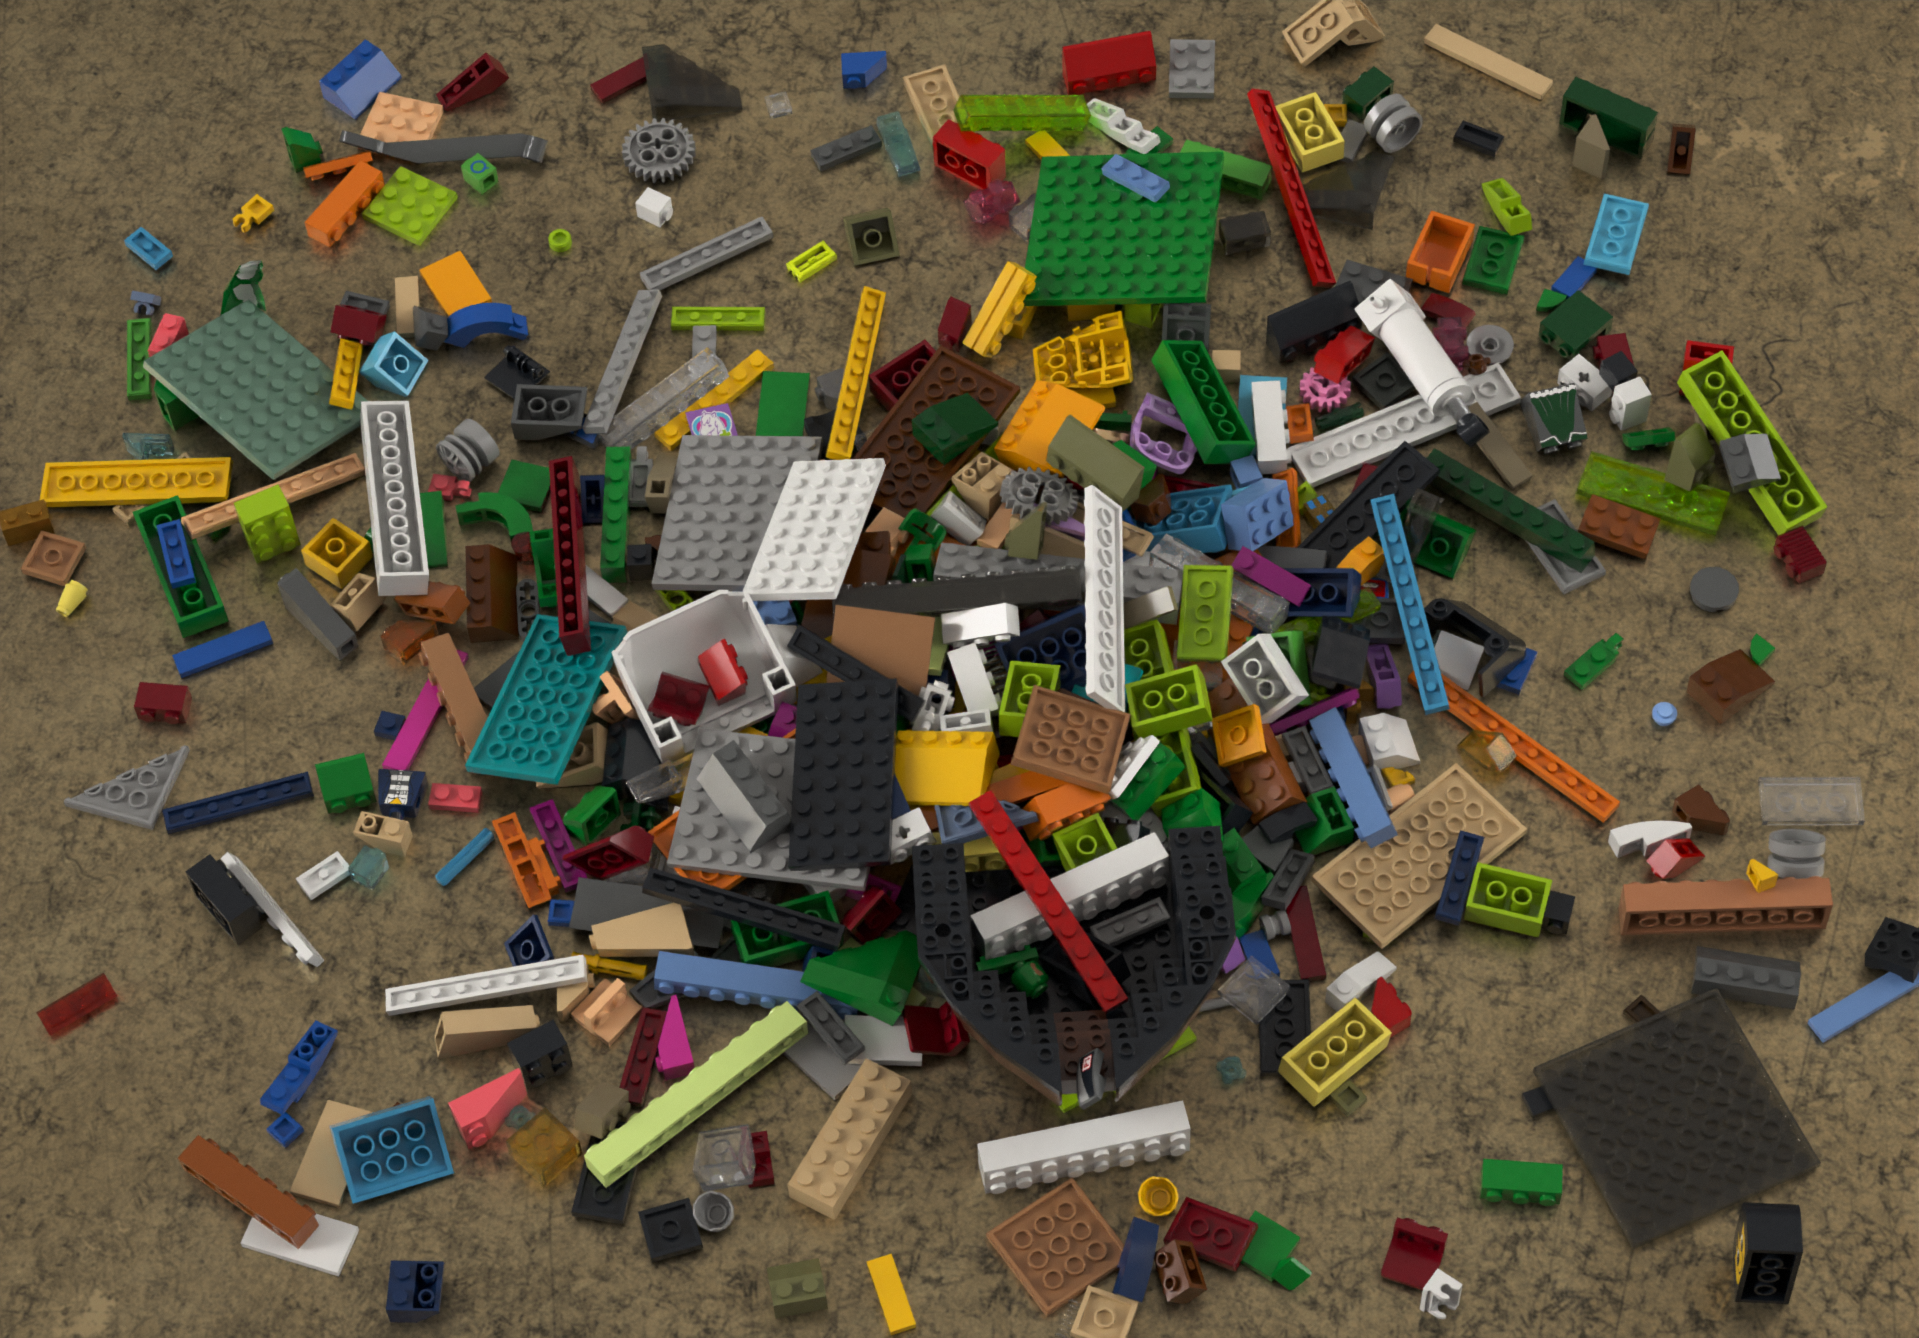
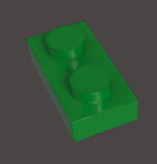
(1658, 437)

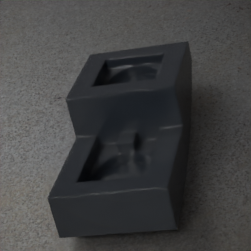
(1287, 821)

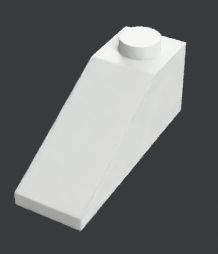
(1358, 981)

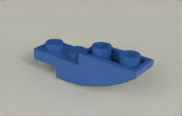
(301, 1068)

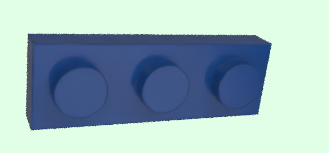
(176, 553)

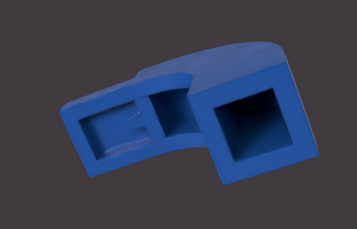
(483, 319)

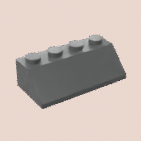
(743, 797)
(1747, 977)

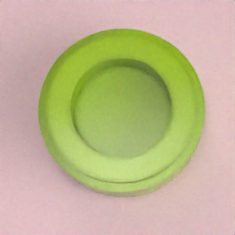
(560, 240)

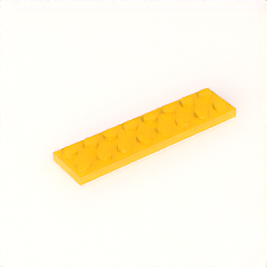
(136, 481)

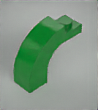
(498, 509)
(544, 561)

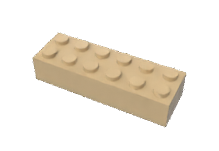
(850, 1139)

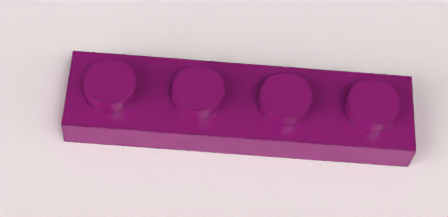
(1302, 716)
(556, 842)

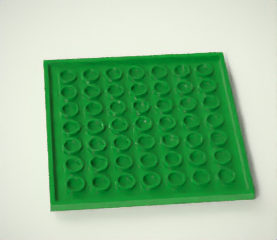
(1115, 246)

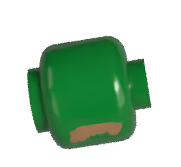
(1030, 978)

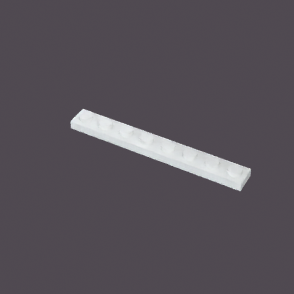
(486, 985)

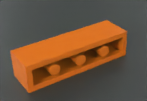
(344, 204)

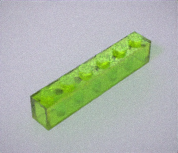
(1022, 112)

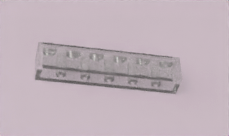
(665, 400)
(1248, 601)

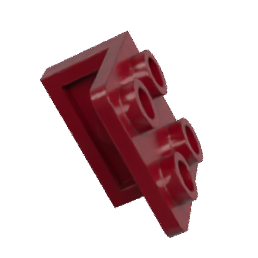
(1414, 1253)

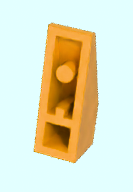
(1365, 559)

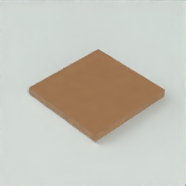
(887, 642)
(1070, 739)
(1058, 1246)

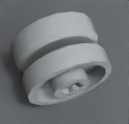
(1393, 123)
(1796, 853)

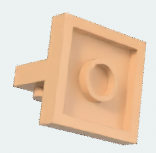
(615, 704)
(607, 1011)

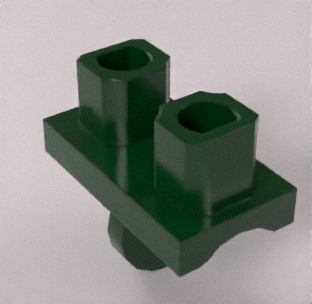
(640, 815)

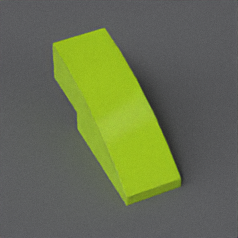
(1507, 206)

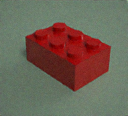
(968, 155)

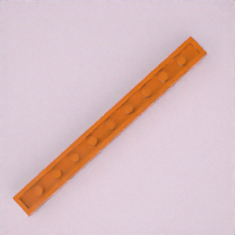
(1529, 752)

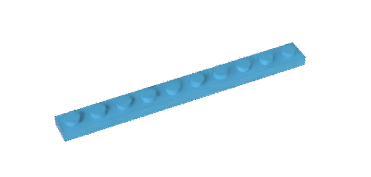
(1409, 604)

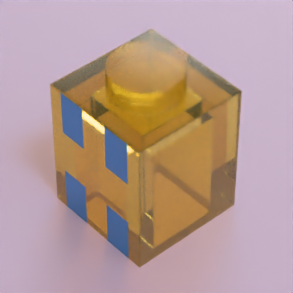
(1317, 511)

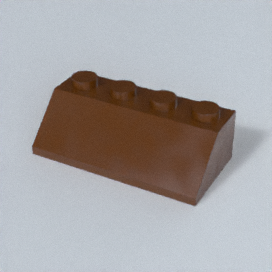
(492, 594)

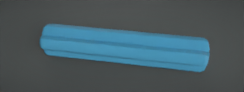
(464, 857)

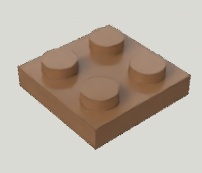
(53, 558)

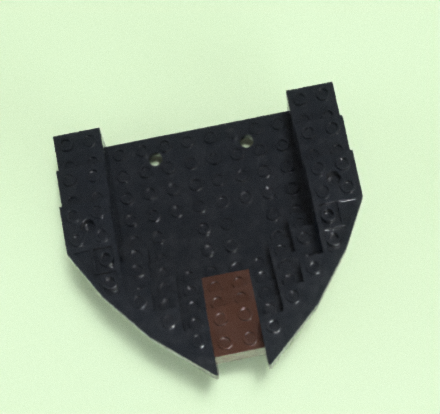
(1048, 1034)

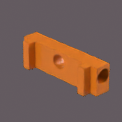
(552, 883)

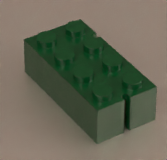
(1623, 121)

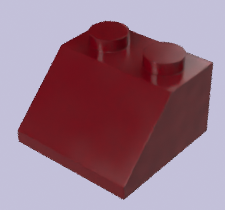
(871, 915)

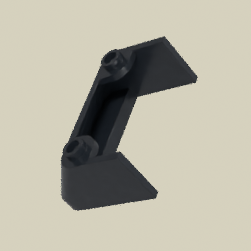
(1498, 642)

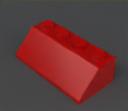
(1109, 63)

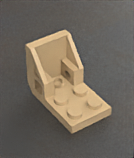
(1329, 23)

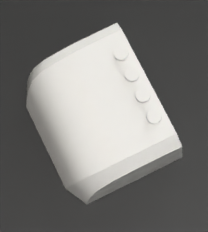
(674, 646)

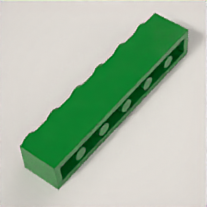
(616, 515)

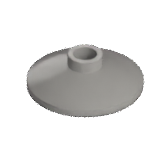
(1490, 337)

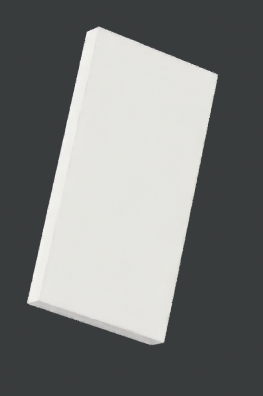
(323, 1250)

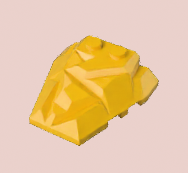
(1089, 357)

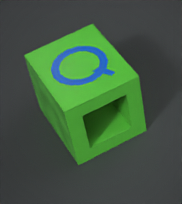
(479, 173)

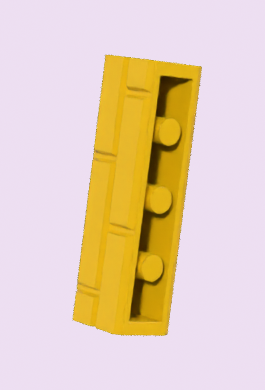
(1000, 309)

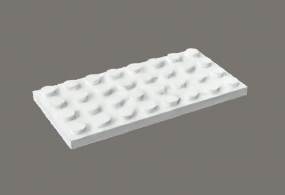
(814, 529)

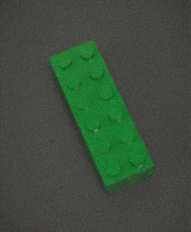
(1203, 401)
(193, 605)

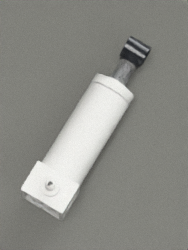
(1399, 323)

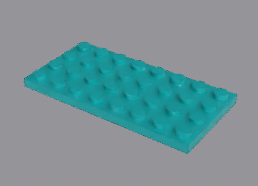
(544, 704)

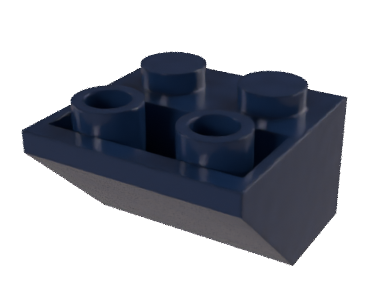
(414, 1290)

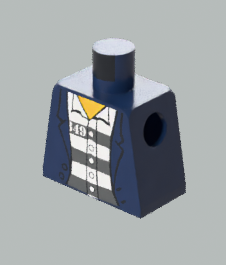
(401, 792)

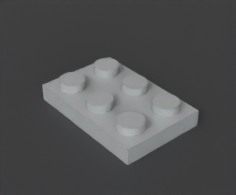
(1192, 68)

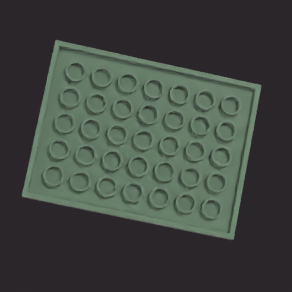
(256, 388)

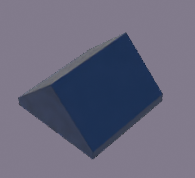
(529, 944)

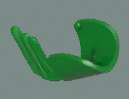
(920, 518)

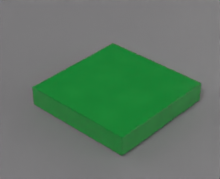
(527, 484)
(1268, 1246)

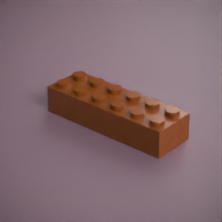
(1262, 781)

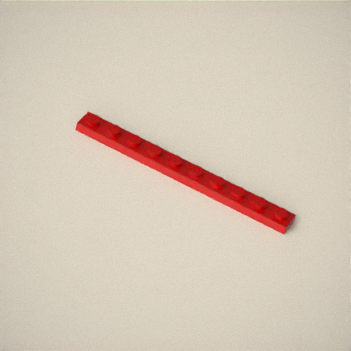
(1291, 188)
(1048, 902)

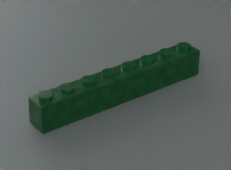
(1512, 512)

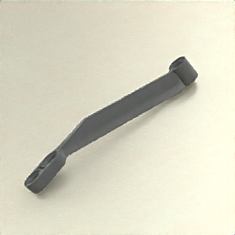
(454, 149)

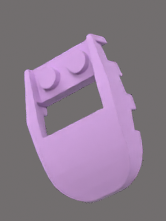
(1161, 452)

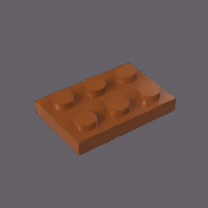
(1619, 526)

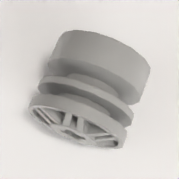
(467, 450)

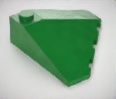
(869, 977)

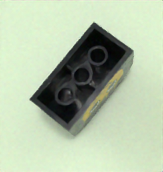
(1767, 1252)

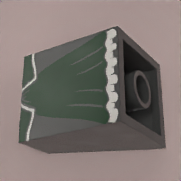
(1554, 418)

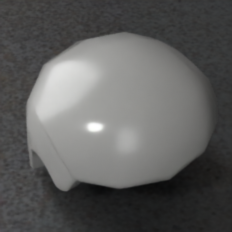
(713, 1211)

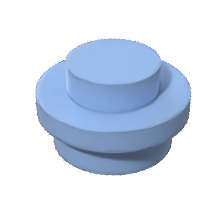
(1664, 713)

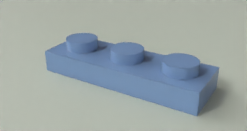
(1135, 178)

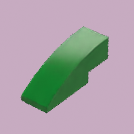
(434, 528)

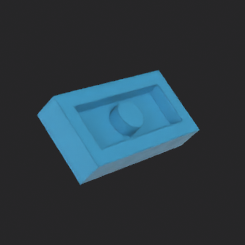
(148, 248)

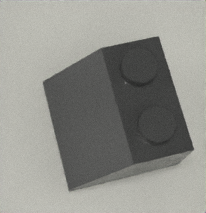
(1749, 461)

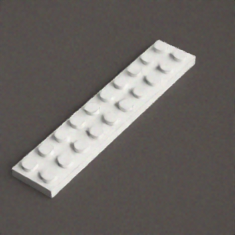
(1385, 430)
(1104, 600)

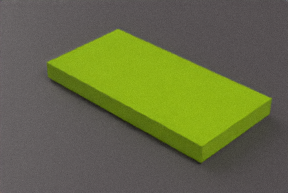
(1205, 613)

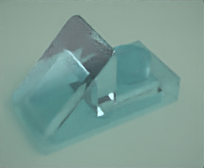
(143, 445)

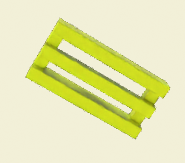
(814, 263)

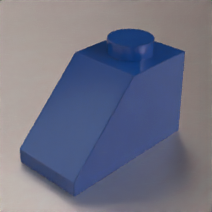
(862, 68)

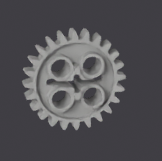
(658, 150)
(1022, 488)

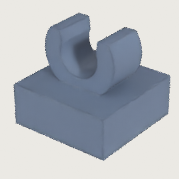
(145, 299)

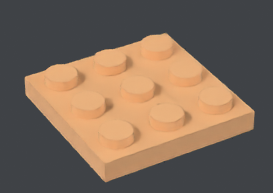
(401, 119)

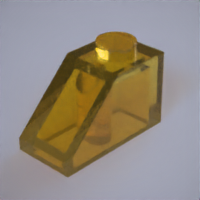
(1488, 749)

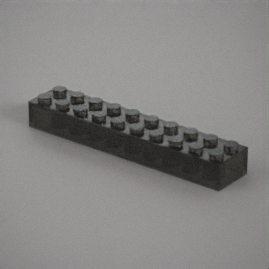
(949, 595)

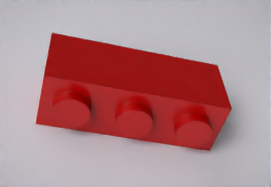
(1343, 354)

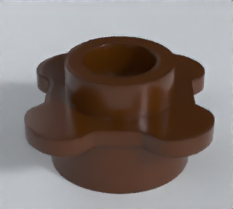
(1476, 364)

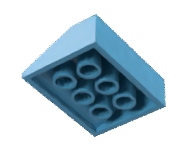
(1194, 519)
(391, 1149)

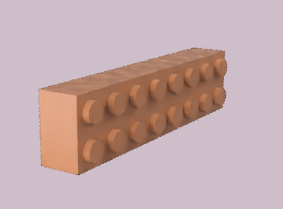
(1724, 906)

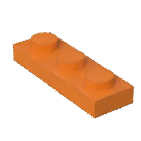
(337, 165)

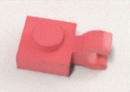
(450, 486)

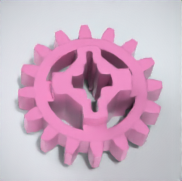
(1323, 392)

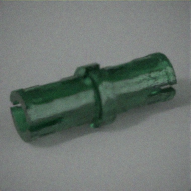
(1339, 416)

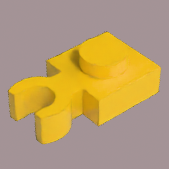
(255, 211)

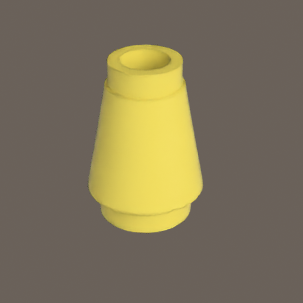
(71, 597)

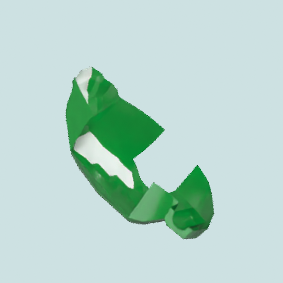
(244, 287)

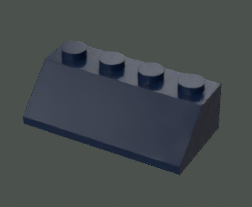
(1331, 592)

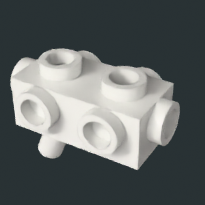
(930, 714)

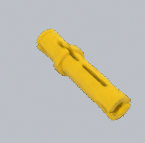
(614, 967)

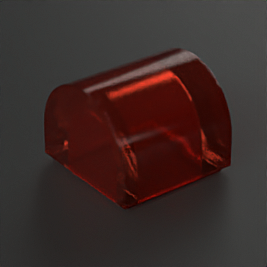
(522, 548)

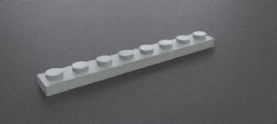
(622, 361)

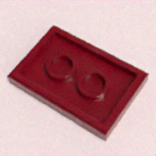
(1214, 1233)

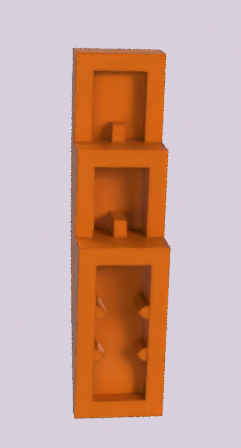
(521, 860)

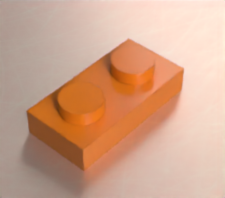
(1299, 423)

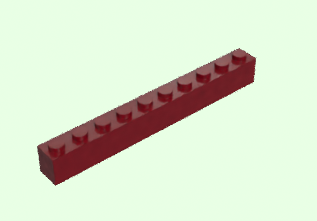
(569, 556)

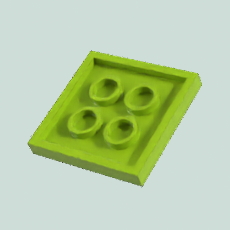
(410, 205)

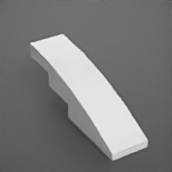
(1121, 128)

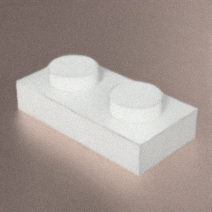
(323, 875)

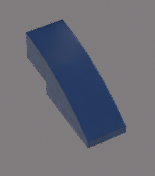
(1136, 1260)

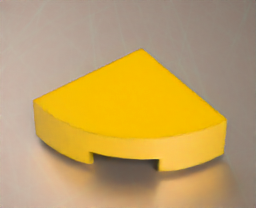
(1395, 776)

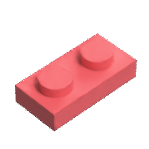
(455, 797)

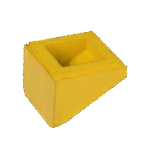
(1761, 876)

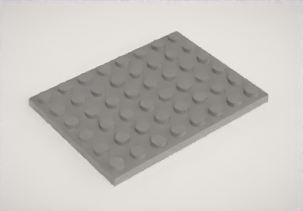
(723, 507)
(709, 843)

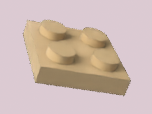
(1104, 1315)

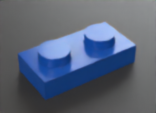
(1516, 678)

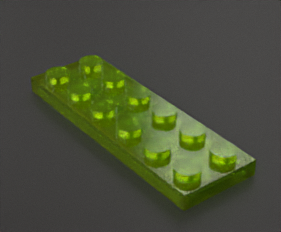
(1650, 493)

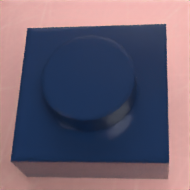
(389, 725)

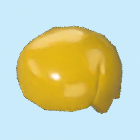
(1158, 1196)

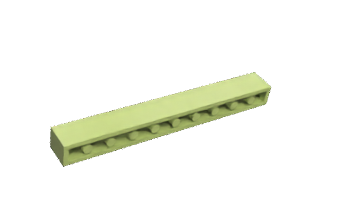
(695, 1094)

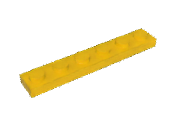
(740, 380)

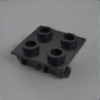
(514, 370)

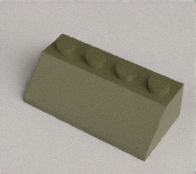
(1095, 462)

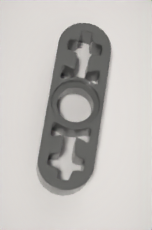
(523, 603)

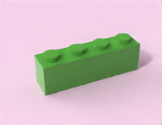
(1239, 172)

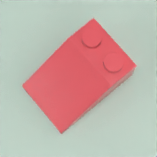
(484, 1110)

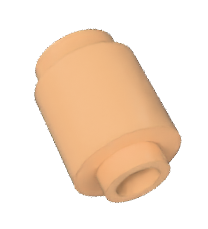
(1399, 795)

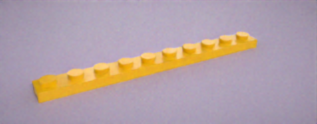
(856, 374)

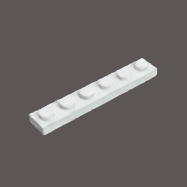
(277, 917)

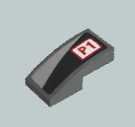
(1089, 1082)

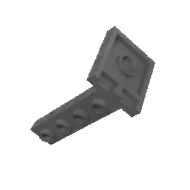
(1187, 322)

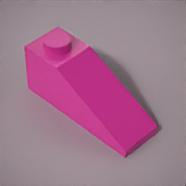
(673, 1047)

